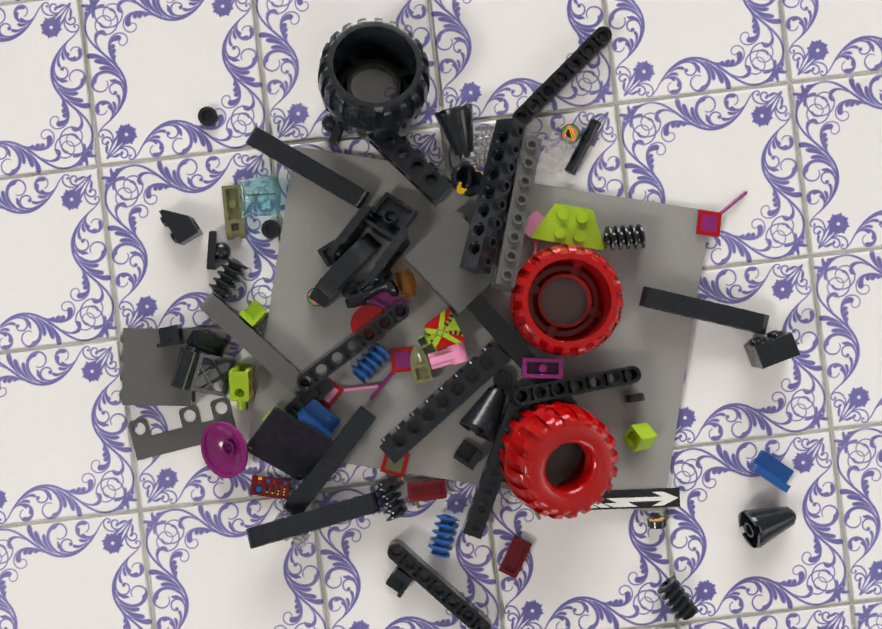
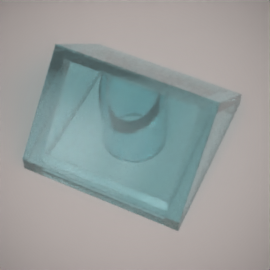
(259, 197)

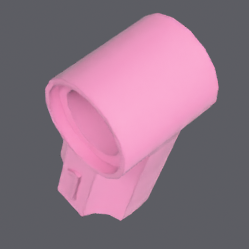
(451, 355)

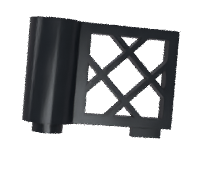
(188, 370)

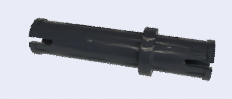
(586, 140)

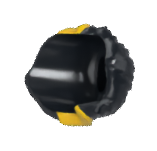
(466, 180)

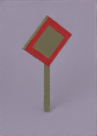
(397, 469)

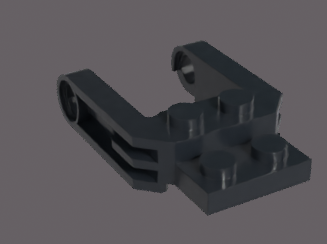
(388, 220)

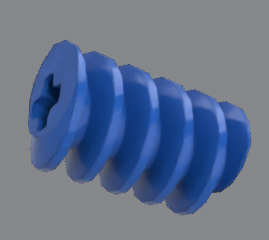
(370, 361)
(444, 535)

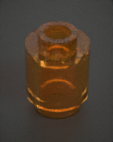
(406, 283)

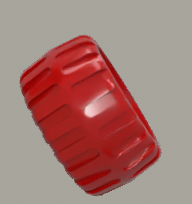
(602, 295)
(531, 445)

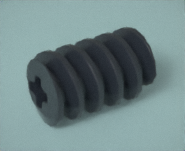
(625, 235)
(227, 277)
(390, 498)
(678, 598)

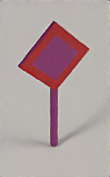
(710, 222)
(400, 363)

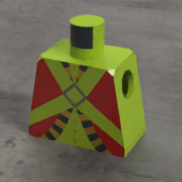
(441, 331)
(242, 384)

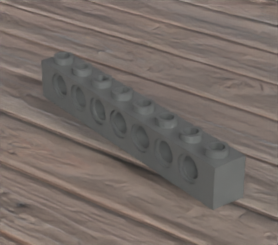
(516, 216)

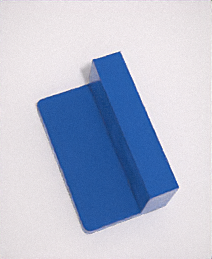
(318, 417)
(772, 470)

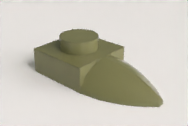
(420, 366)

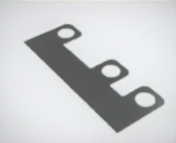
(188, 436)

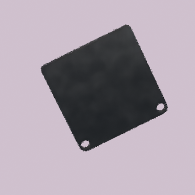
(288, 444)

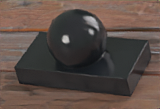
(336, 129)
(216, 250)
(207, 341)

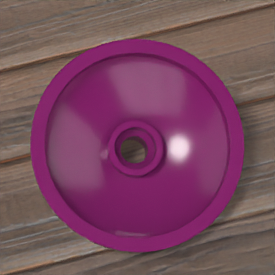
(224, 449)

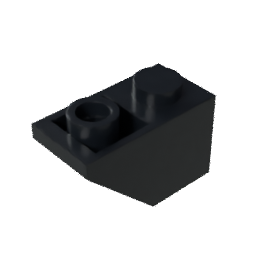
(182, 226)

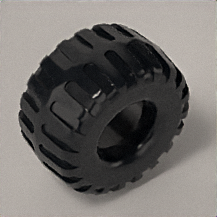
(381, 48)

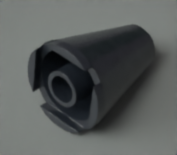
(458, 128)
(485, 414)
(765, 524)

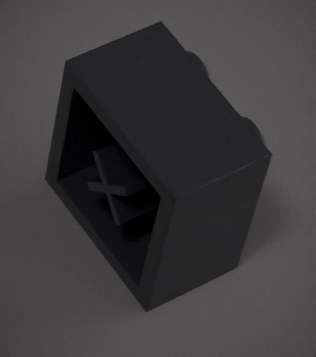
(771, 349)

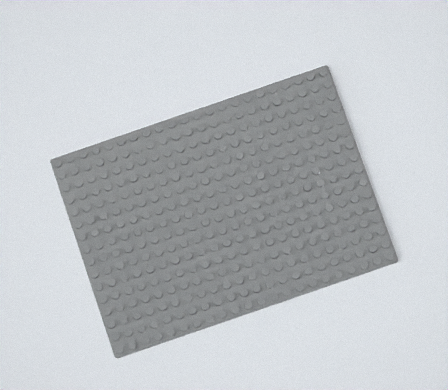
(643, 338)

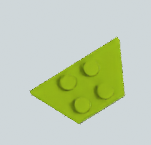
(570, 227)

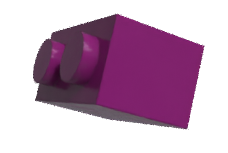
(542, 367)

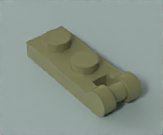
(232, 212)

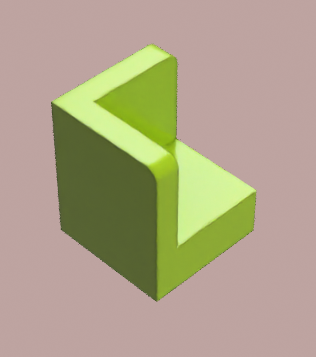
(254, 313)
(640, 437)

